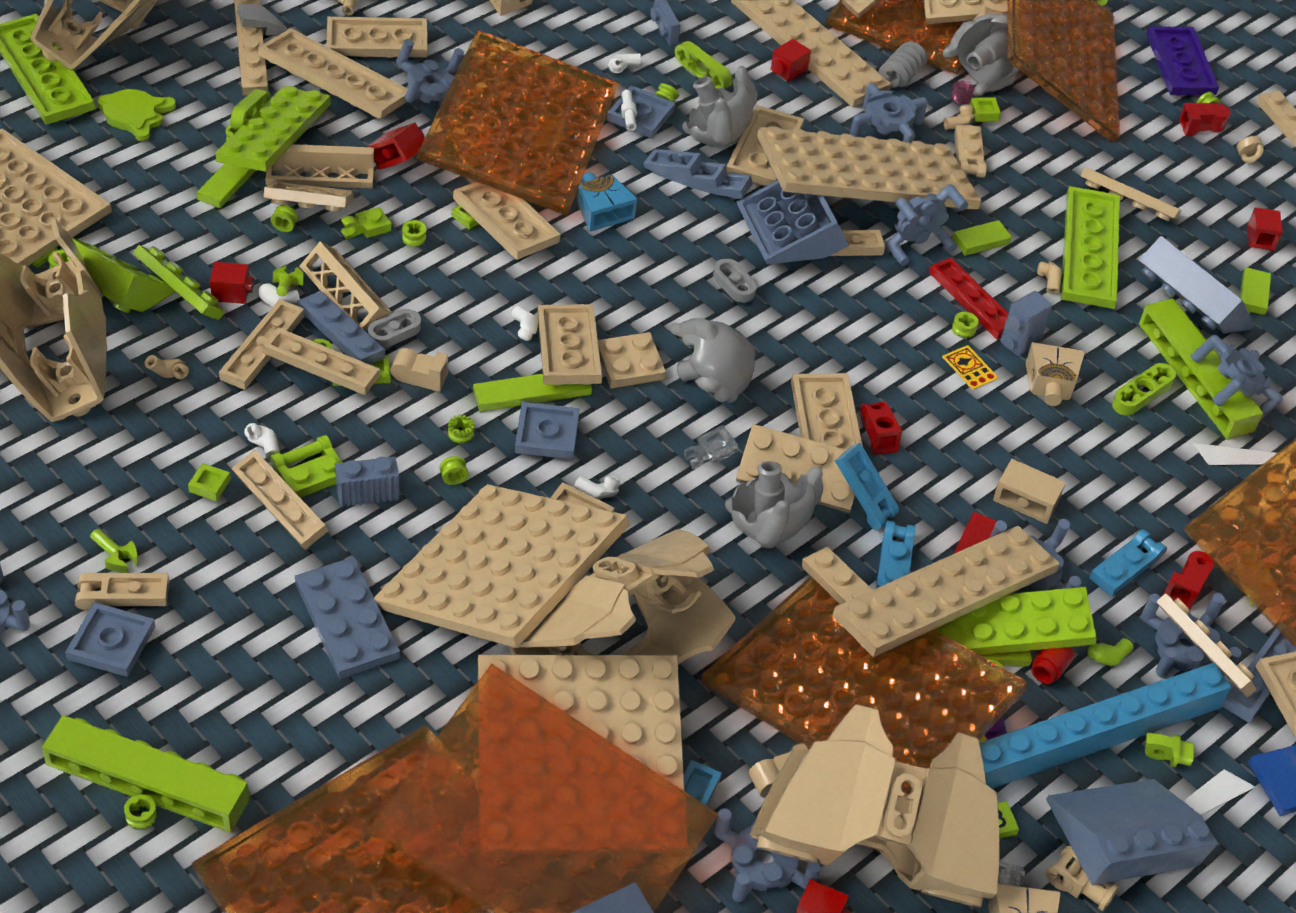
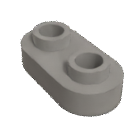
(734, 280)
(395, 327)

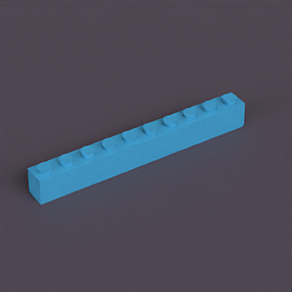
(1103, 725)

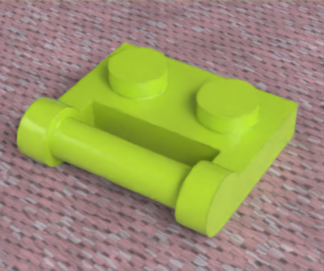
(311, 475)

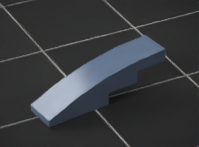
(692, 172)

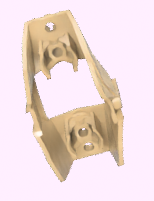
(75, 38)
(49, 297)
(665, 582)
(851, 794)

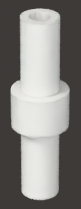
(629, 110)

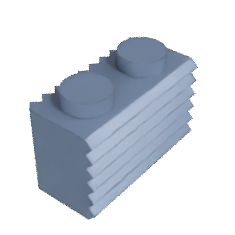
(1025, 322)
(367, 481)

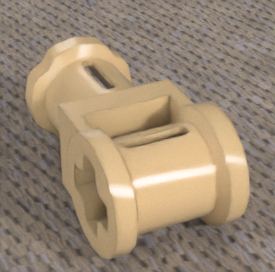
(1076, 880)

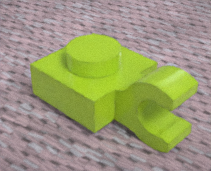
(369, 222)

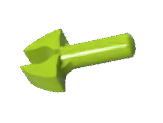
(286, 280)
(115, 551)

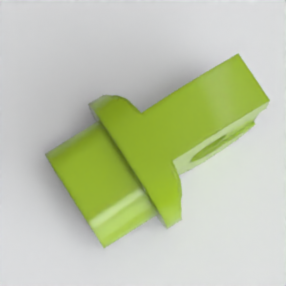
(1169, 748)

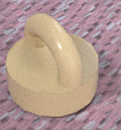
(1250, 146)

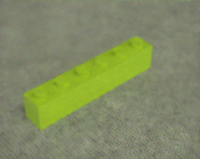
(1176, 341)
(140, 769)

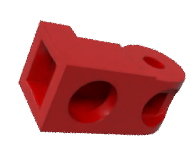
(1203, 117)
(881, 427)
(1192, 578)

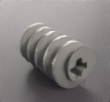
(904, 64)

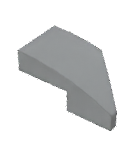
(259, 16)

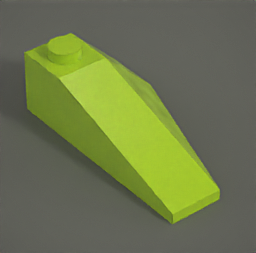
(123, 281)

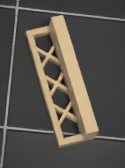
(323, 161)
(346, 276)

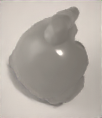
(983, 52)
(722, 114)
(720, 358)
(773, 506)

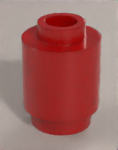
(1051, 663)

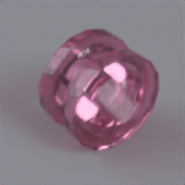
(962, 92)

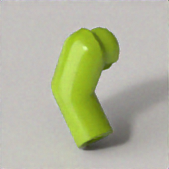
(1109, 654)

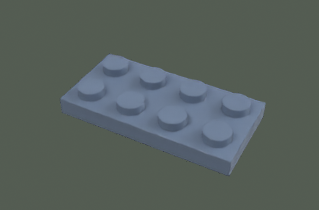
(347, 617)

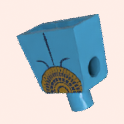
(604, 201)

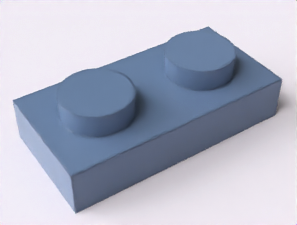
(666, 21)

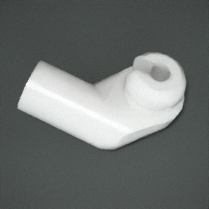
(622, 61)
(268, 294)
(527, 321)
(262, 437)
(598, 491)

